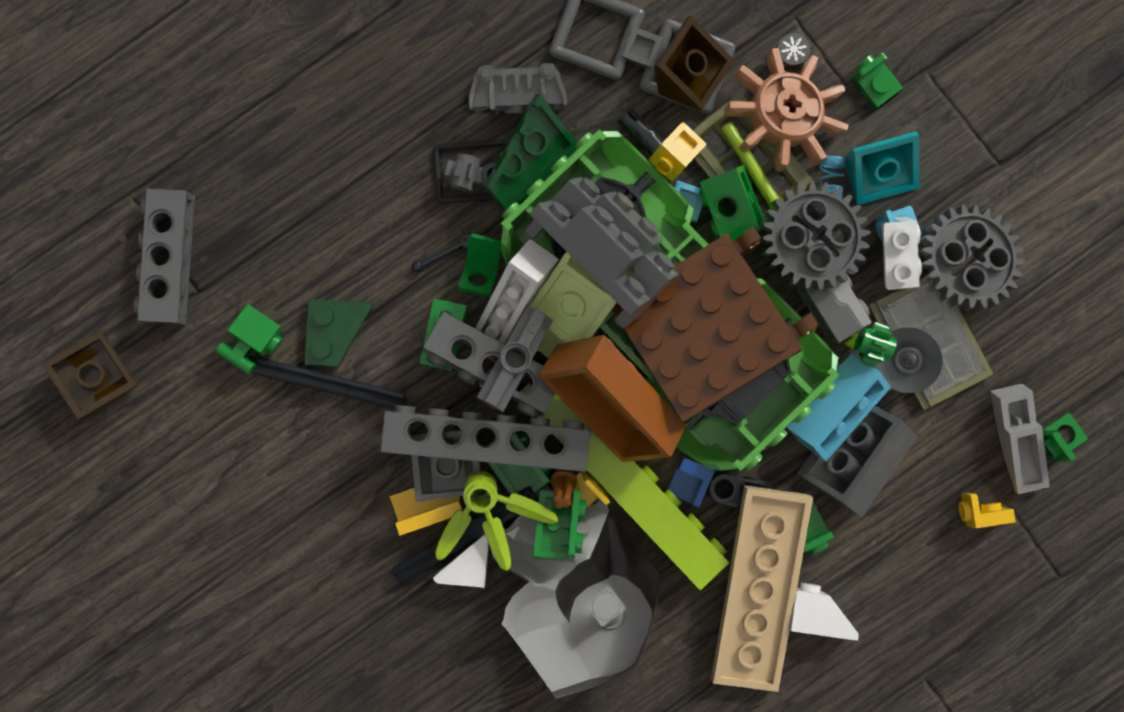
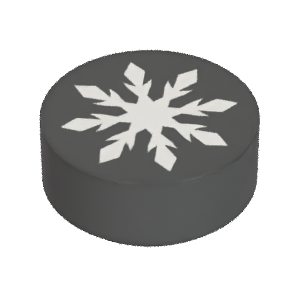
(794, 49)

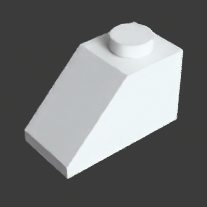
(819, 615)

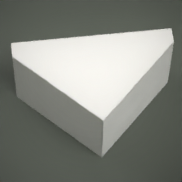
(468, 567)

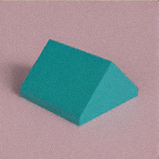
(884, 168)

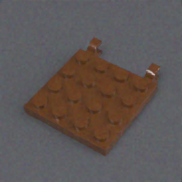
(713, 328)

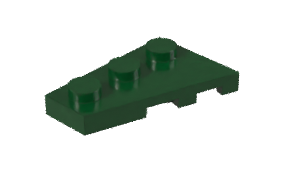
(529, 153)

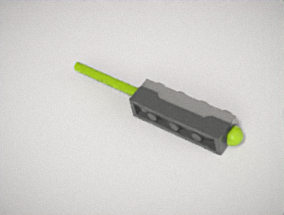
(834, 309)

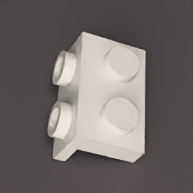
(900, 253)

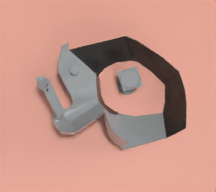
(584, 616)

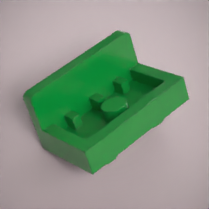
(518, 476)
(561, 539)

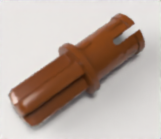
(563, 483)

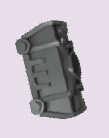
(514, 88)

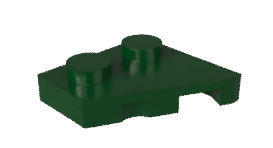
(332, 330)

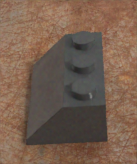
(861, 462)

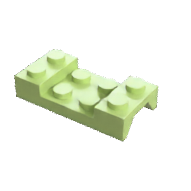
(573, 303)

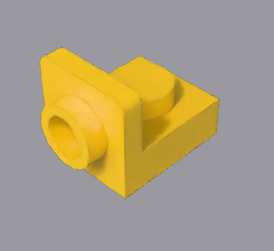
(677, 151)
(989, 515)

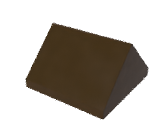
(691, 66)

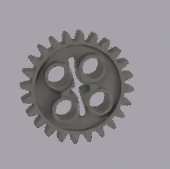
(832, 214)
(990, 281)

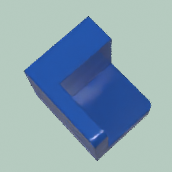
(690, 481)

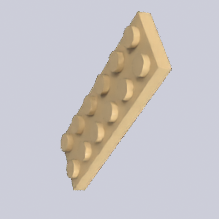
(761, 588)

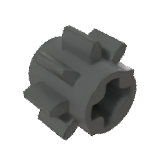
(464, 172)

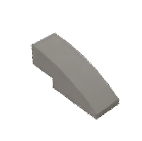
(1020, 437)

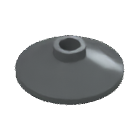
(916, 376)

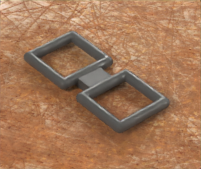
(635, 47)

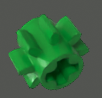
(875, 344)

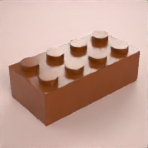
(613, 399)

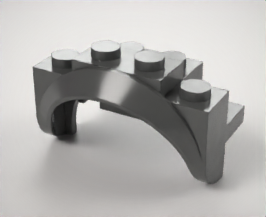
(607, 242)

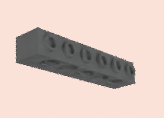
(399, 439)

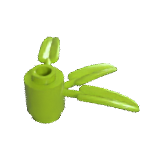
(482, 503)

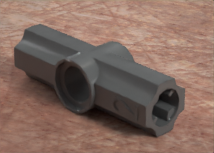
(526, 339)

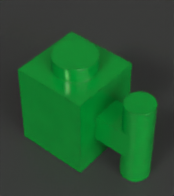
(253, 333)

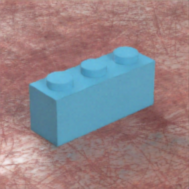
(842, 410)

